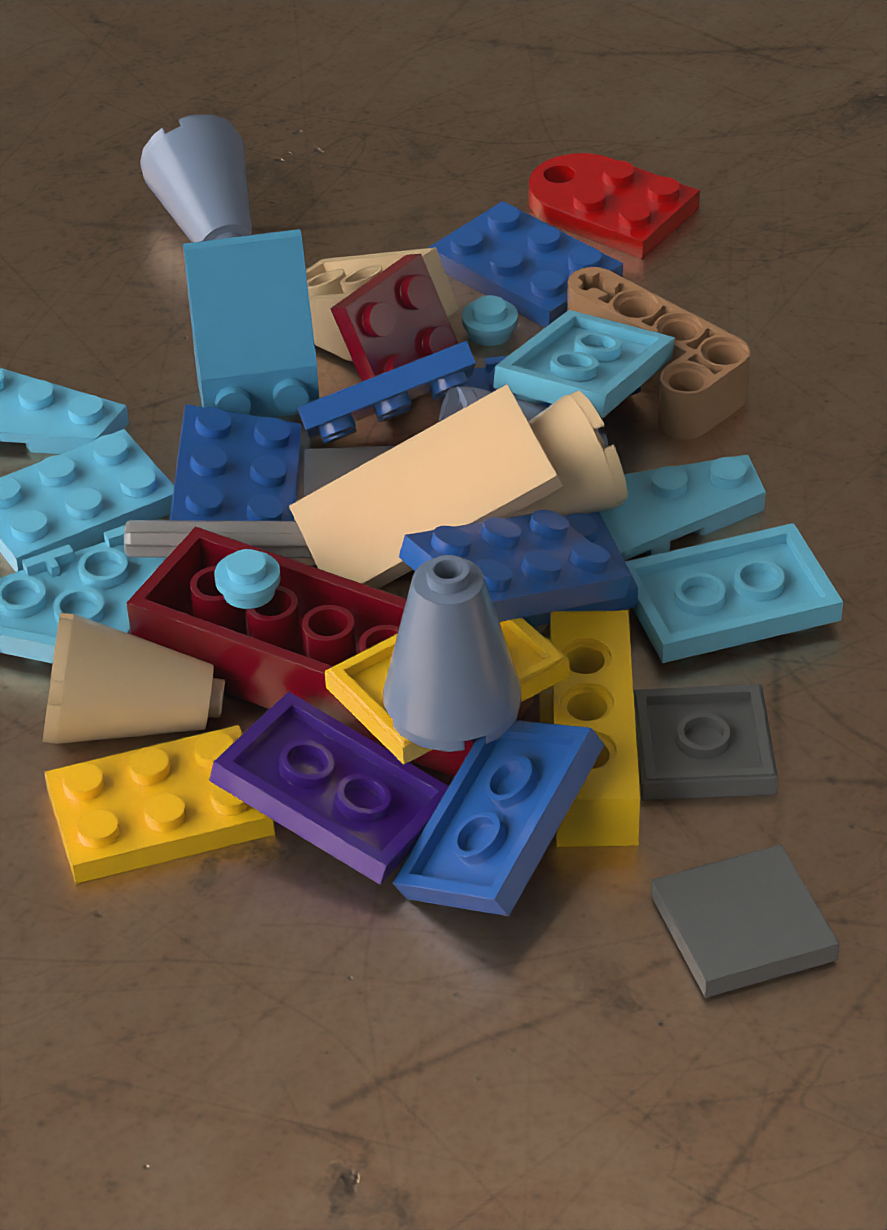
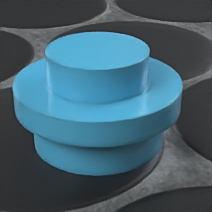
(489, 320)
(247, 578)

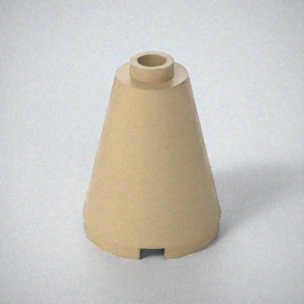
(583, 463)
(124, 686)

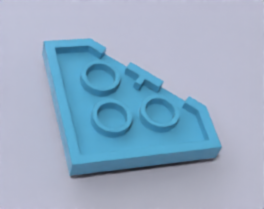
(82, 582)

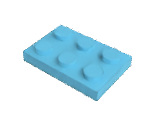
(586, 356)
(79, 497)
(732, 592)

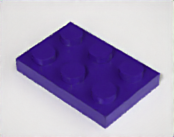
(330, 786)

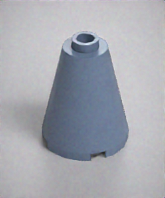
(200, 177)
(450, 661)

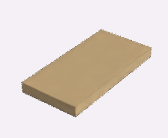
(450, 475)

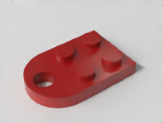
(610, 201)

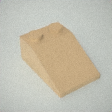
(338, 277)

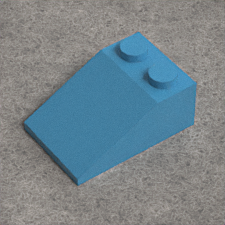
(252, 323)

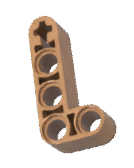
(708, 365)

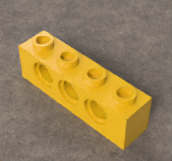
(599, 698)

